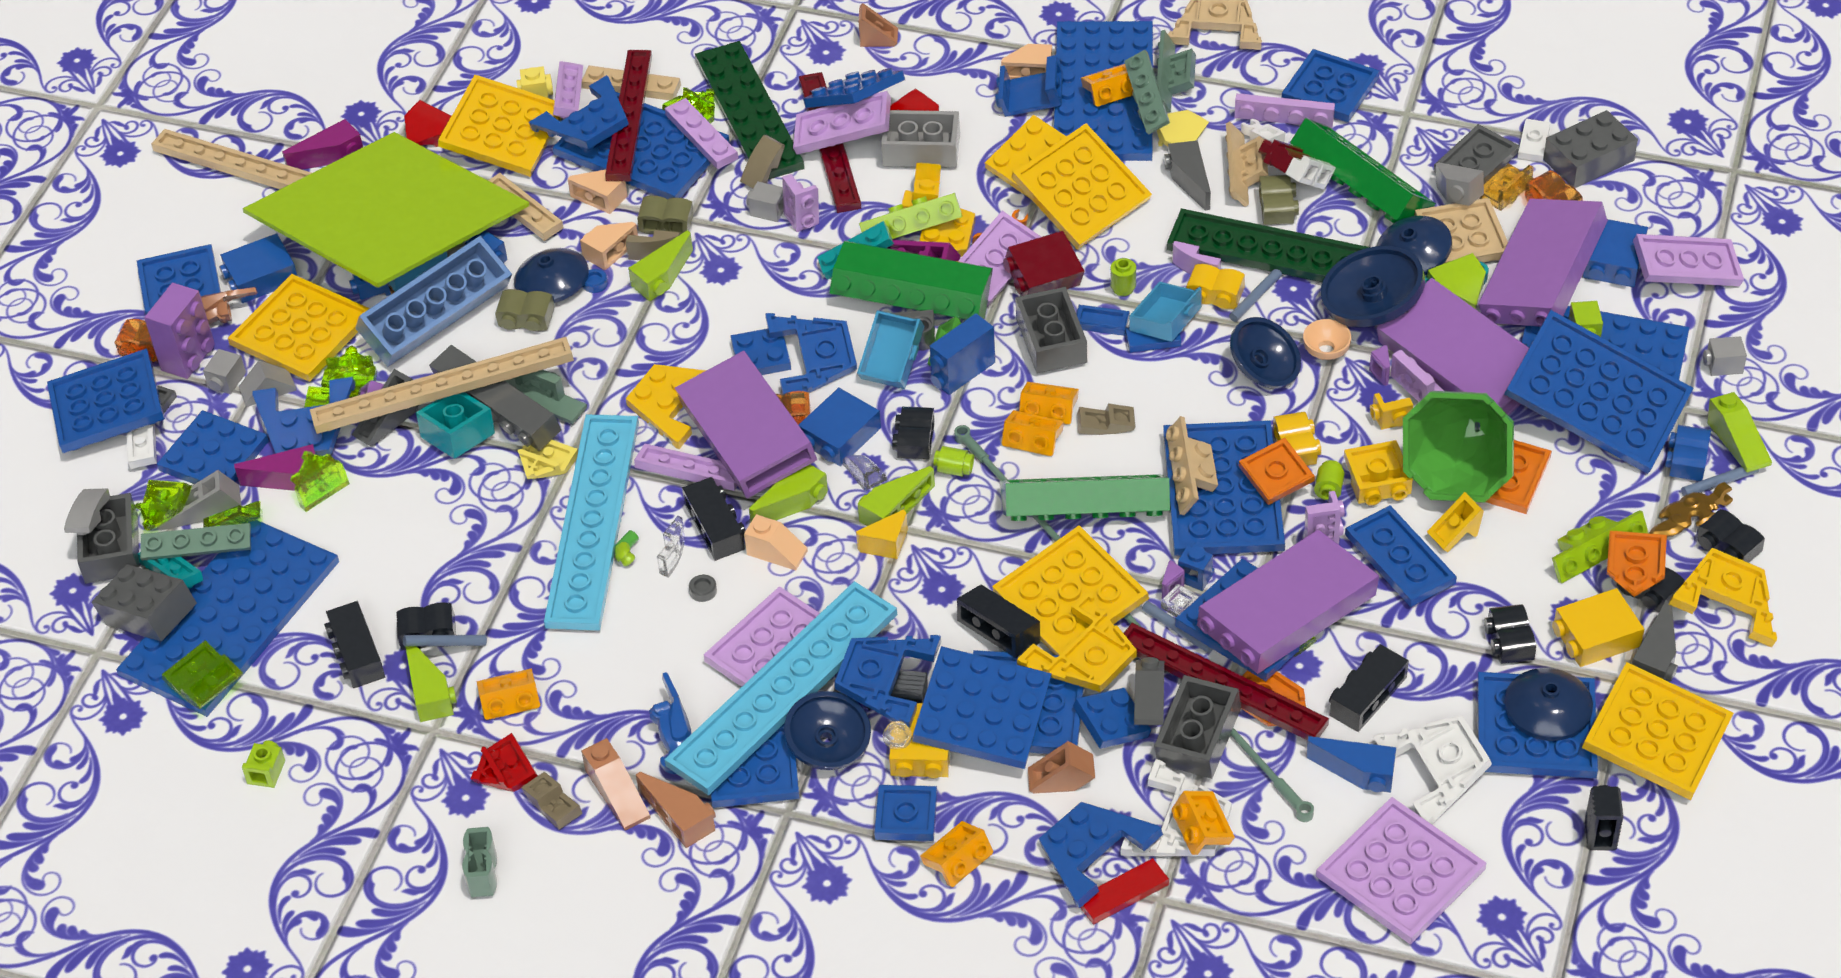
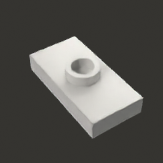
(1533, 140)

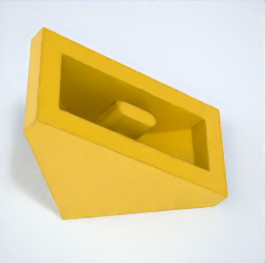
(884, 536)

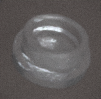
(897, 735)

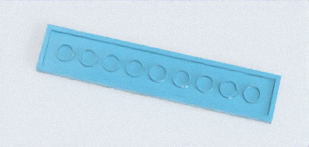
(592, 523)
(767, 697)

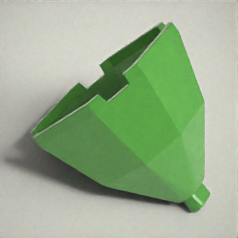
(1449, 451)

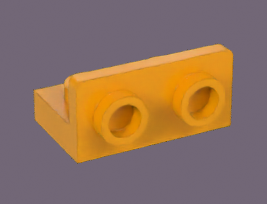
(1108, 85)
(1048, 401)
(1031, 432)
(508, 694)
(1201, 820)
(958, 852)

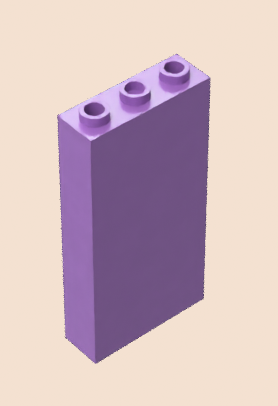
(1543, 261)
(1456, 345)
(746, 424)
(1287, 601)

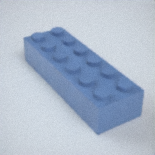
(433, 301)

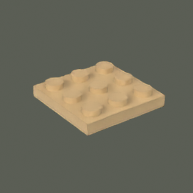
(1472, 229)

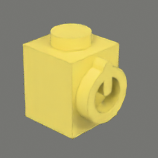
(535, 81)

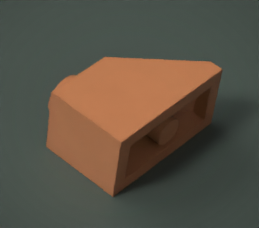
(1062, 770)

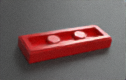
(1125, 890)

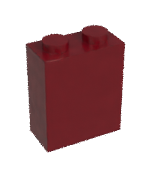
(1043, 264)

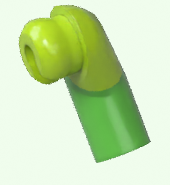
(623, 548)

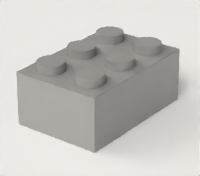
(921, 138)

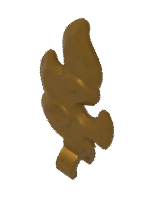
(1690, 505)

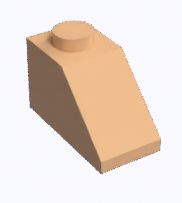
(1027, 60)
(596, 191)
(607, 243)
(773, 543)

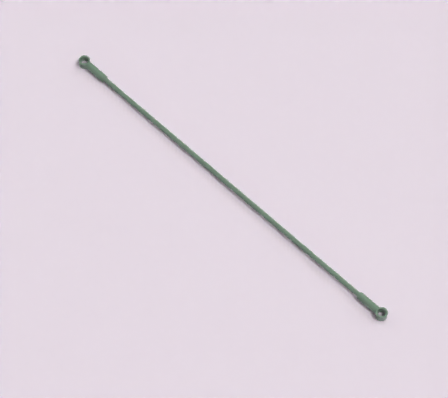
(1279, 783)

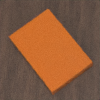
(1529, 468)

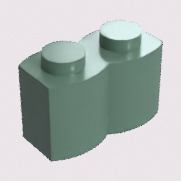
(479, 862)

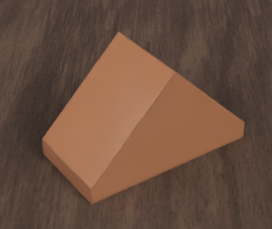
(875, 29)

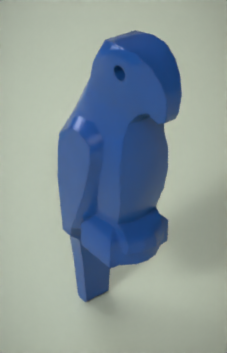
(671, 721)

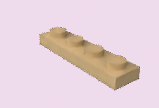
(658, 86)
(535, 216)

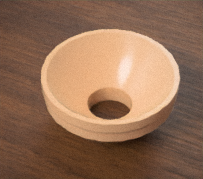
(1327, 333)

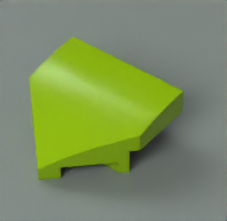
(1462, 277)

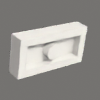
(141, 446)

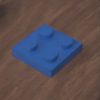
(766, 353)
(1110, 718)
(906, 812)

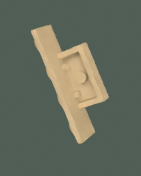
(1244, 163)
(1191, 465)

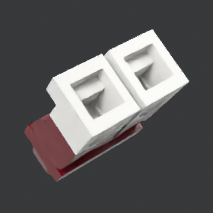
(1296, 164)

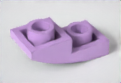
(1187, 256)

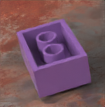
(179, 330)

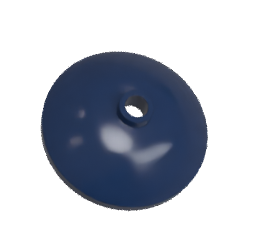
(1422, 236)
(554, 272)
(1265, 352)
(1544, 713)
(831, 717)

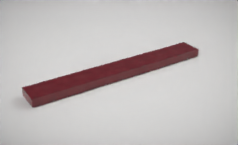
(632, 100)
(834, 158)
(1253, 696)

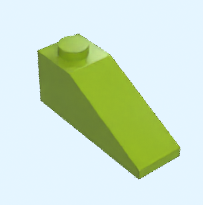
(659, 269)
(1737, 431)
(791, 494)
(895, 496)
(429, 686)

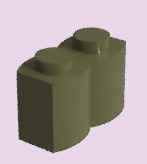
(1277, 199)
(665, 214)
(524, 310)

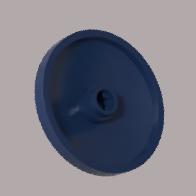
(1372, 286)

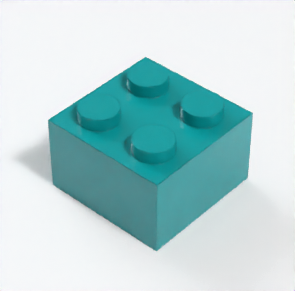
(455, 423)

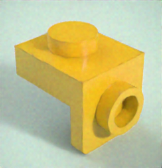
(1389, 413)

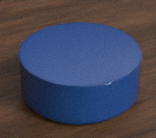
(596, 281)

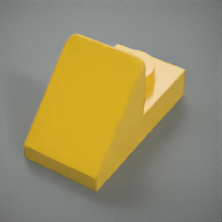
(927, 181)
(1458, 520)

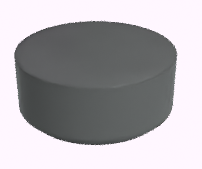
(702, 588)

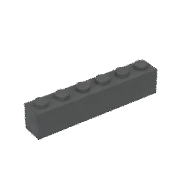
(508, 405)

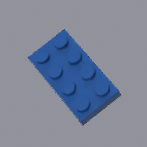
(1400, 556)

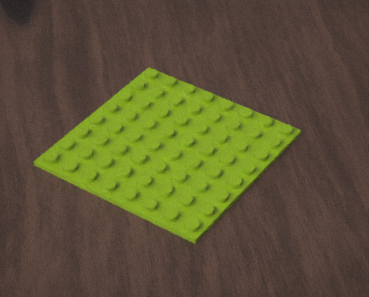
(386, 208)

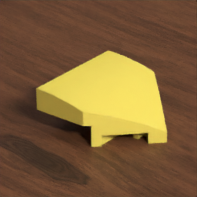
(1183, 127)
(550, 461)

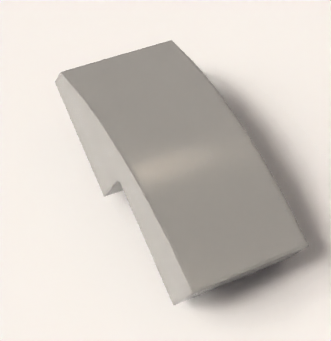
(85, 511)

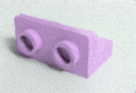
(800, 203)
(1411, 376)
(1325, 518)

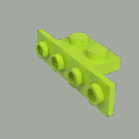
(917, 217)
(1590, 544)

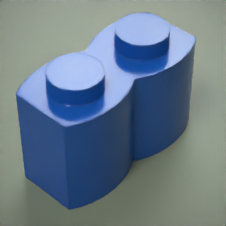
(1689, 452)

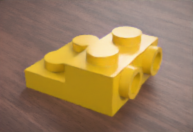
(1377, 472)

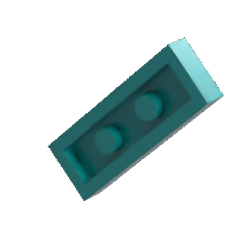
(874, 236)
(174, 567)

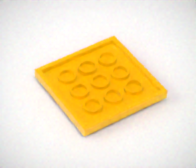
(495, 126)
(1081, 186)
(299, 327)
(1059, 577)
(1658, 730)

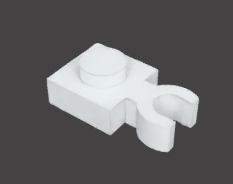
(1265, 131)

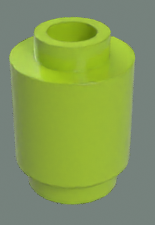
(1123, 276)
(953, 461)
(1329, 478)

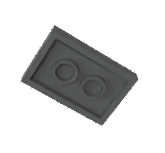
(1481, 151)

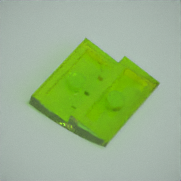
(201, 675)

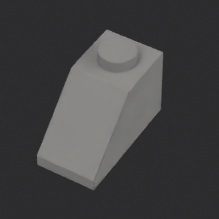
(1459, 183)

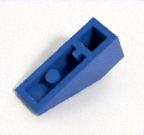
(1358, 763)

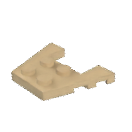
(1217, 15)

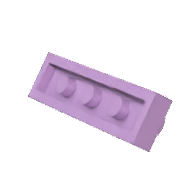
(568, 89)
(1283, 110)
(701, 133)
(683, 466)

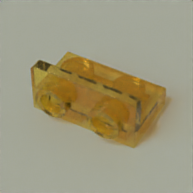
(1507, 185)

